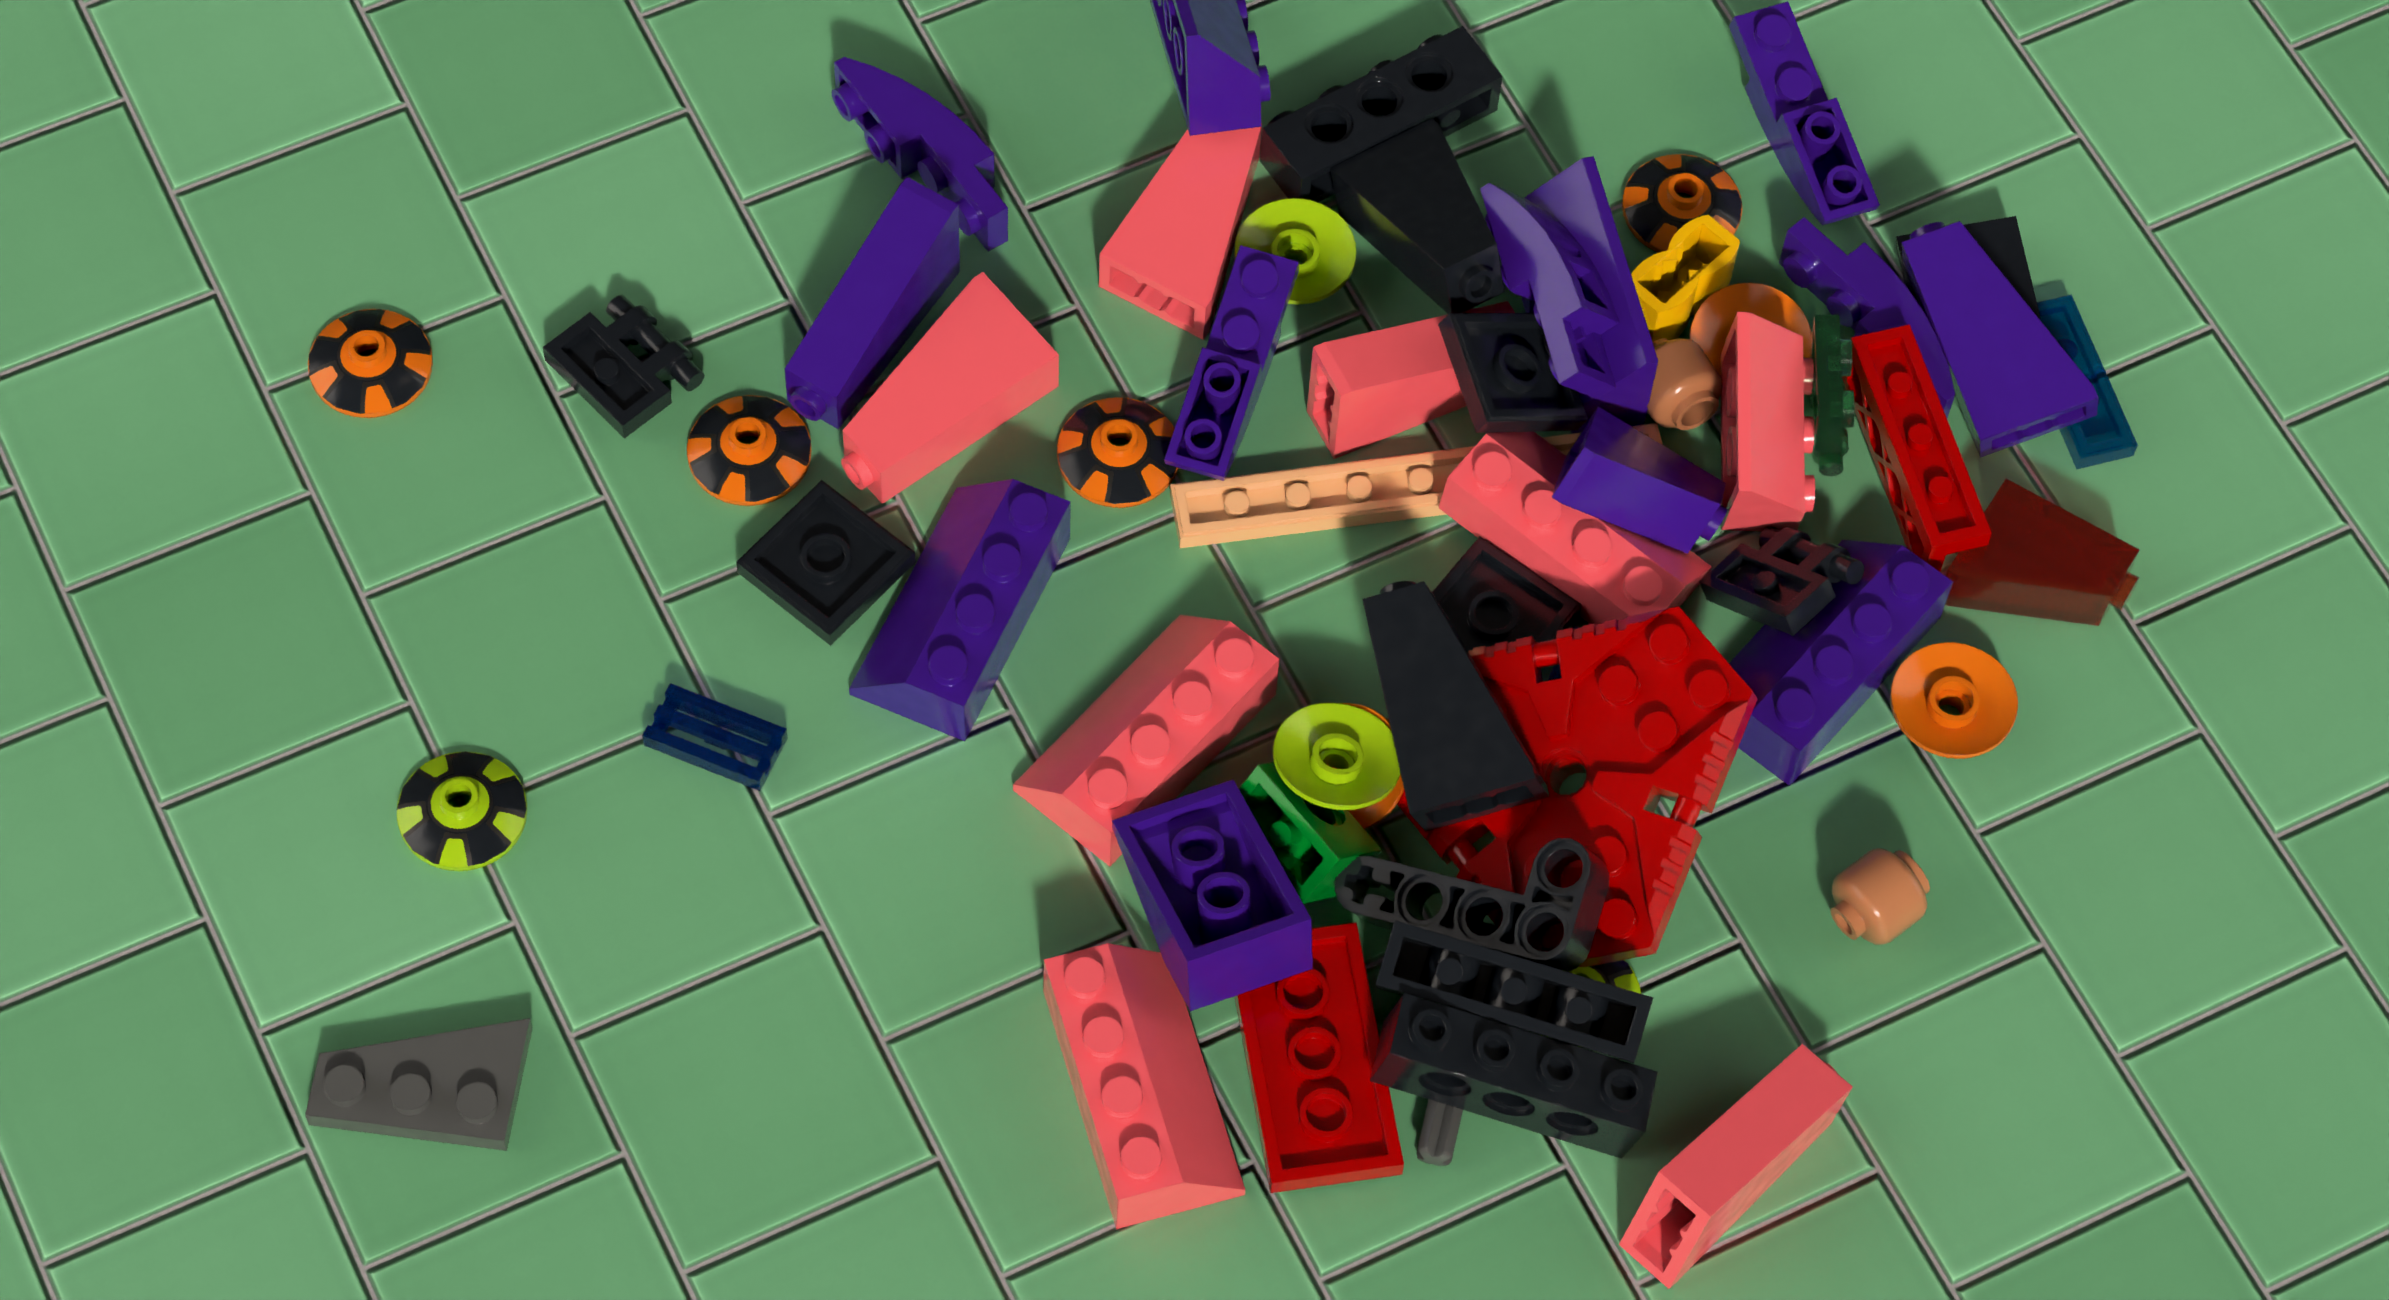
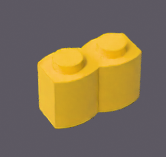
(1680, 279)

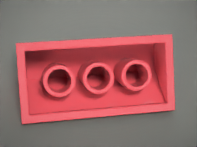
(1507, 500)
(1151, 730)
(1140, 1083)

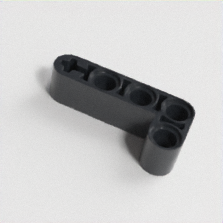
(1468, 903)

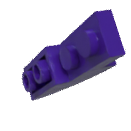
(1798, 118)
(925, 136)
(1863, 295)
(1569, 296)
(1233, 364)

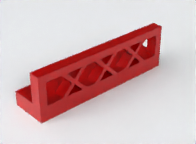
(1914, 447)

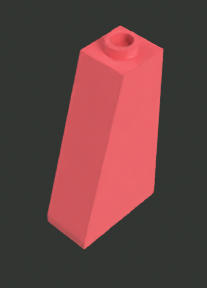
(1183, 230)
(1383, 383)
(949, 391)
(1733, 1164)

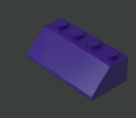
(1213, 63)
(1581, 206)
(965, 605)
(1833, 664)

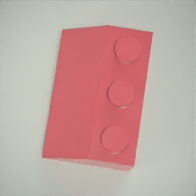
(1765, 426)

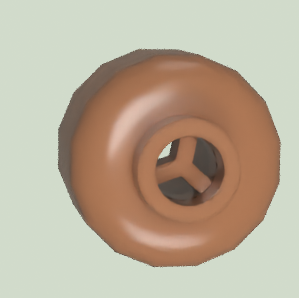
(1684, 385)
(1879, 896)

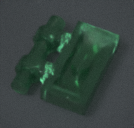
(1829, 399)

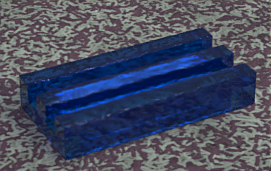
(722, 715)

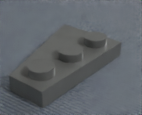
(426, 1087)

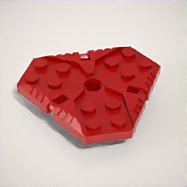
(1646, 718)

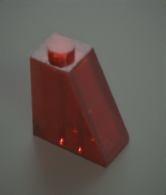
(2042, 563)

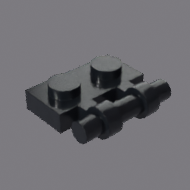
(610, 376)
(1781, 581)

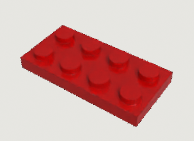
(1311, 1068)

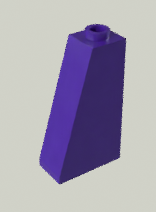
(876, 304)
(2000, 356)

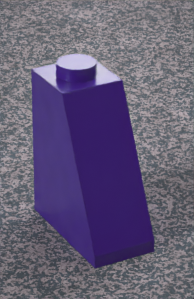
(1639, 484)

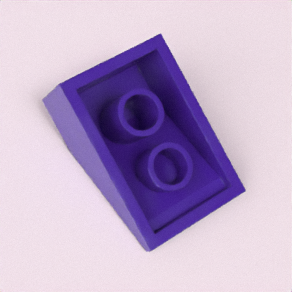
(1215, 895)

